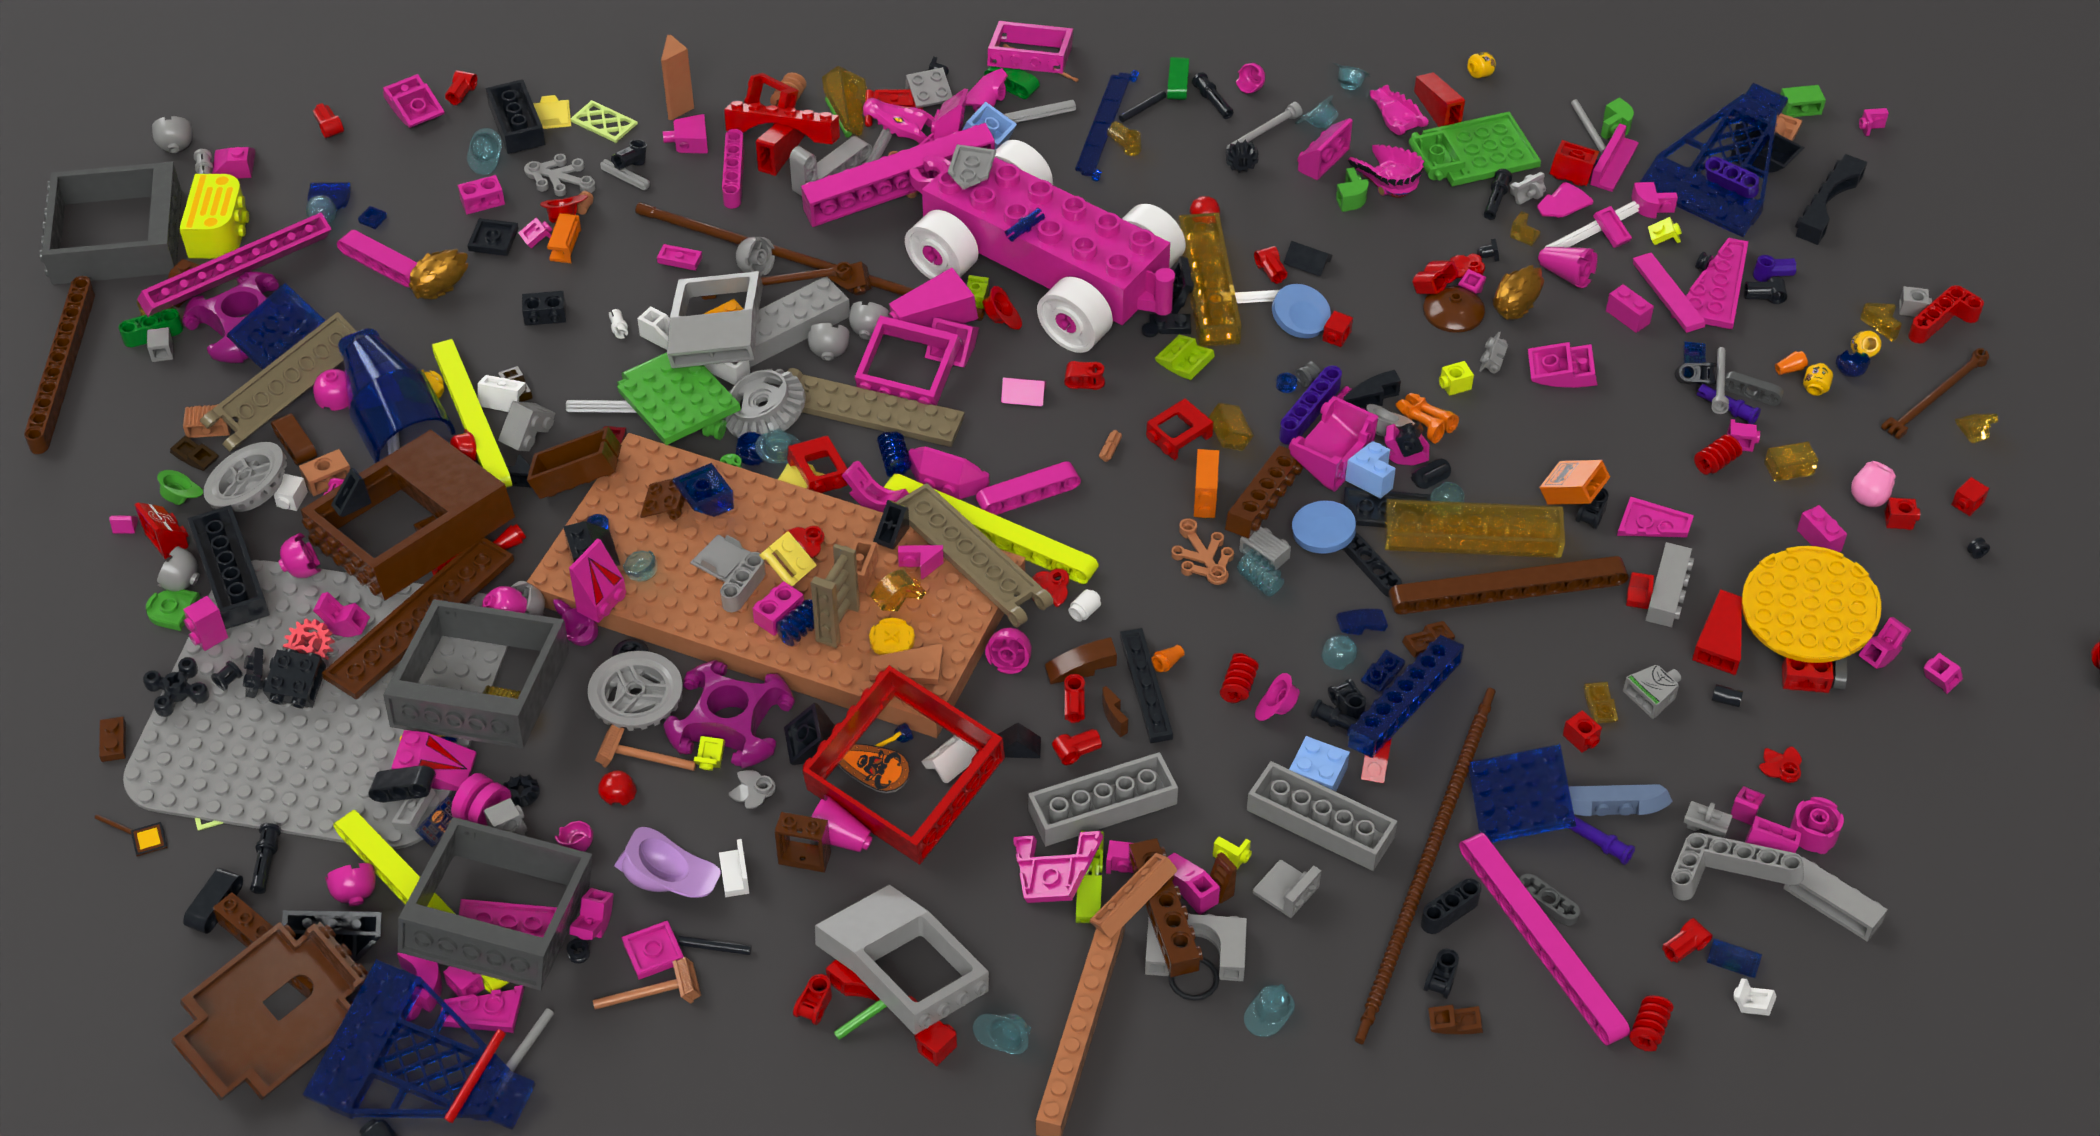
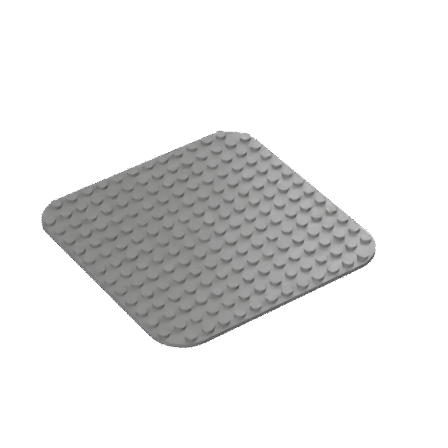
(281, 763)

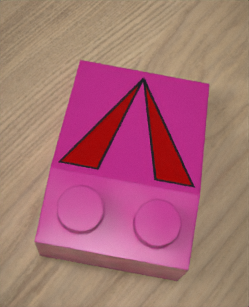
(596, 582)
(449, 760)

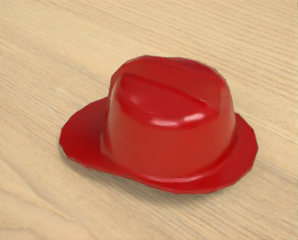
(562, 206)
(1001, 309)
(465, 443)

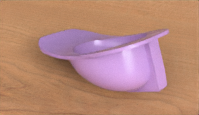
(662, 866)

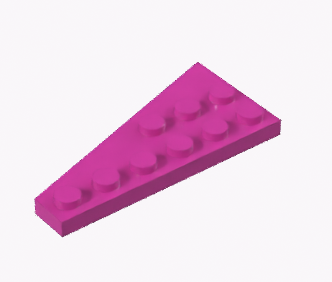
(1718, 287)

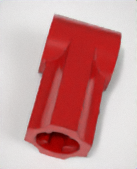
(461, 84)
(328, 122)
(1270, 261)
(1074, 698)
(1071, 748)
(1690, 937)

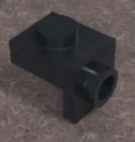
(1409, 440)

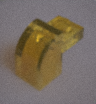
(894, 590)

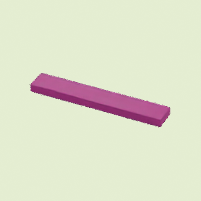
(1669, 292)

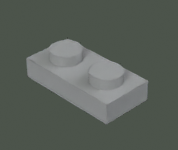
(412, 811)

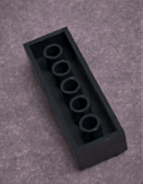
(228, 567)

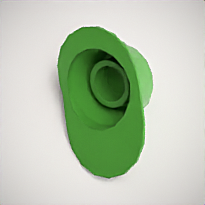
(177, 487)

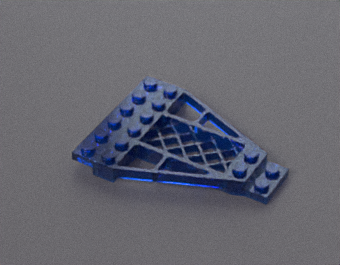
(1707, 199)
(363, 1047)

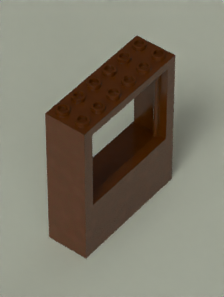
(439, 478)

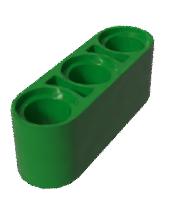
(1178, 78)
(1018, 81)
(135, 330)

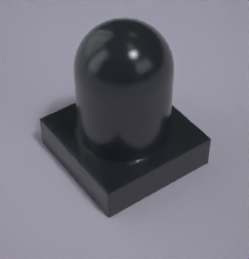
(934, 65)
(1489, 250)

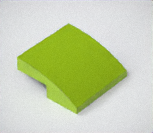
(1185, 357)

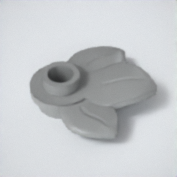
(751, 789)

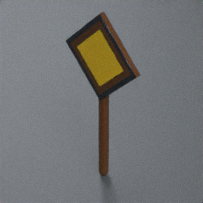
(145, 839)

